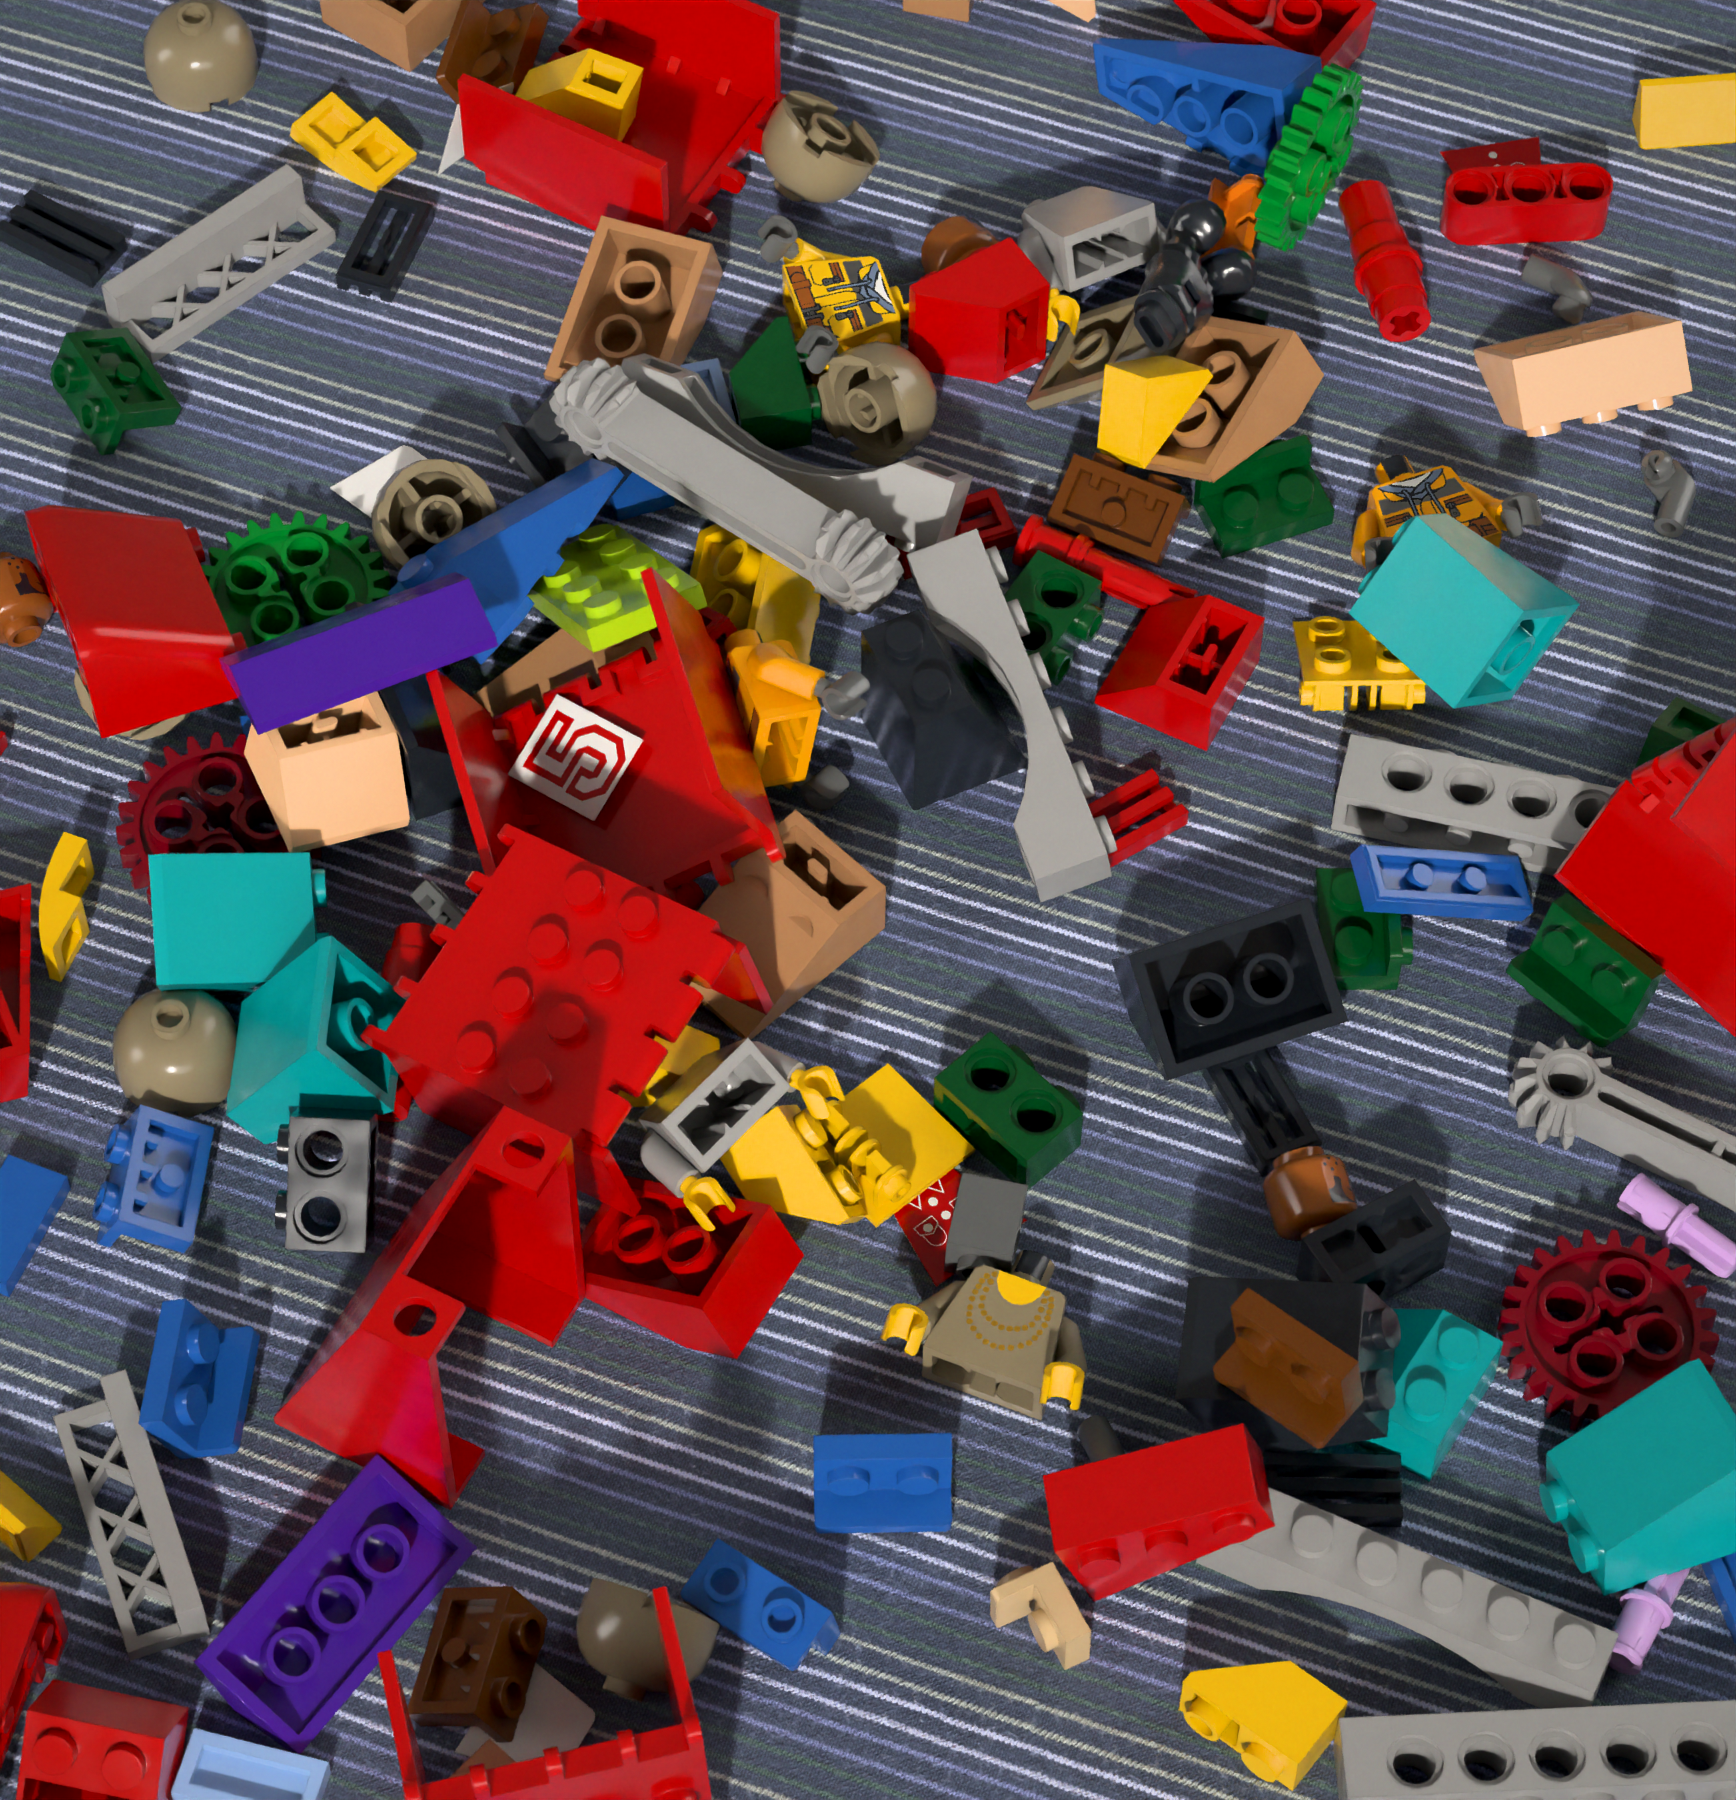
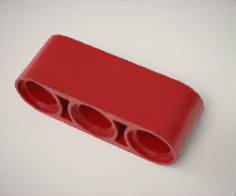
(1525, 203)

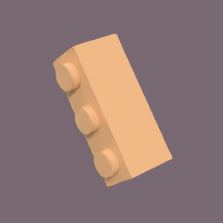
(1586, 371)

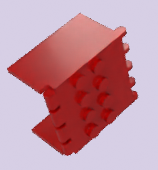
(698, 113)
(685, 797)
(1665, 866)
(557, 1002)
(633, 1767)

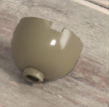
(199, 55)
(814, 152)
(878, 401)
(427, 506)
(175, 1051)
(622, 1639)

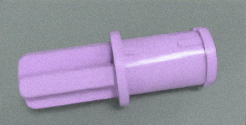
(1678, 1225)
(1642, 1616)

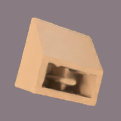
(332, 774)

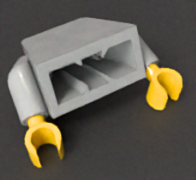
(1086, 240)
(714, 1108)

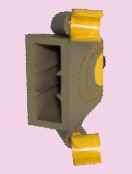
(998, 1337)

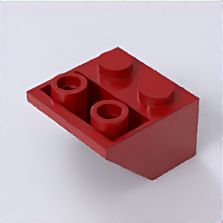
(981, 315)
(1185, 667)
(99, 1745)

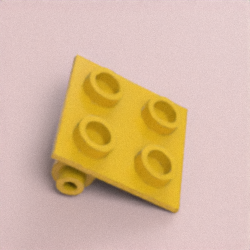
(1346, 654)
(891, 1142)

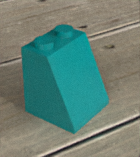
(1460, 611)
(231, 917)
(305, 1045)
(1648, 1483)

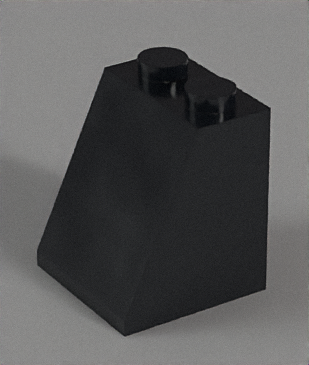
(931, 713)
(1339, 1312)

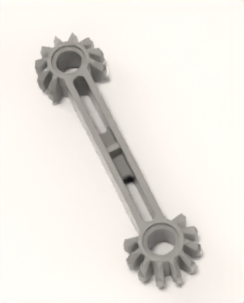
(831, 549)
(1620, 1120)

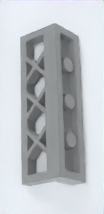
(206, 257)
(154, 1505)

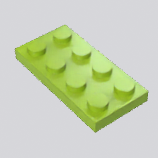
(601, 591)

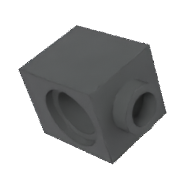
(985, 1225)

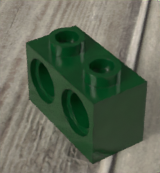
(1053, 630)
(996, 1118)

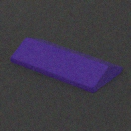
(359, 652)
(334, 1606)

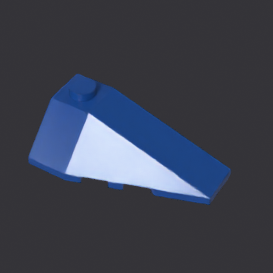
(1211, 92)
(516, 545)

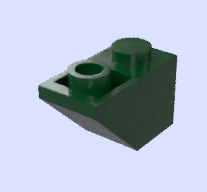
(771, 391)

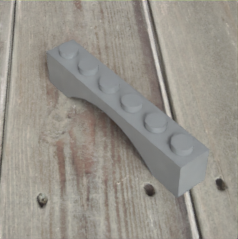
(907, 500)
(1054, 823)
(1514, 1638)

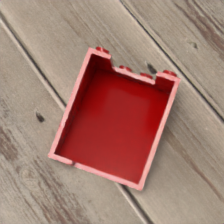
(484, 1236)

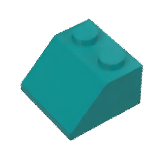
(1438, 1382)

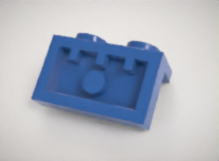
(153, 1179)
(198, 1383)
(882, 1483)
(759, 1607)

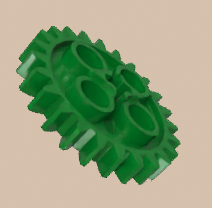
(1308, 157)
(337, 575)

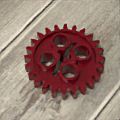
(158, 808)
(1605, 1327)

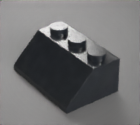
(423, 750)
(1231, 989)

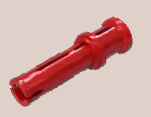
(1118, 577)

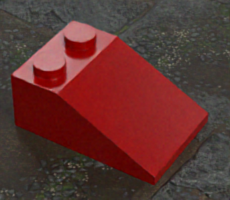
(1313, 27)
(686, 1280)

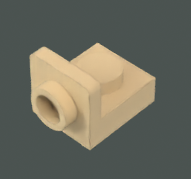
(1050, 1611)

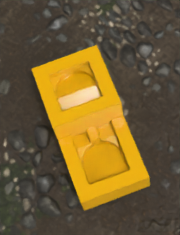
(350, 146)
(61, 908)

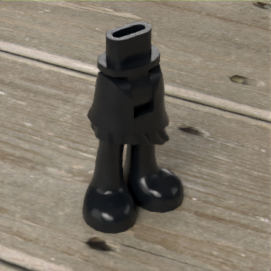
(1181, 285)

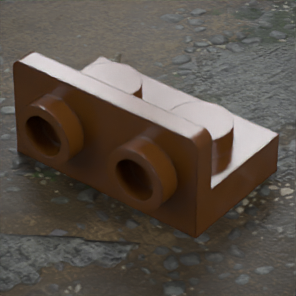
(490, 46)
(1119, 508)
(1289, 1371)
(479, 1661)

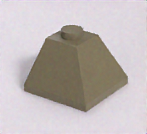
(1079, 360)

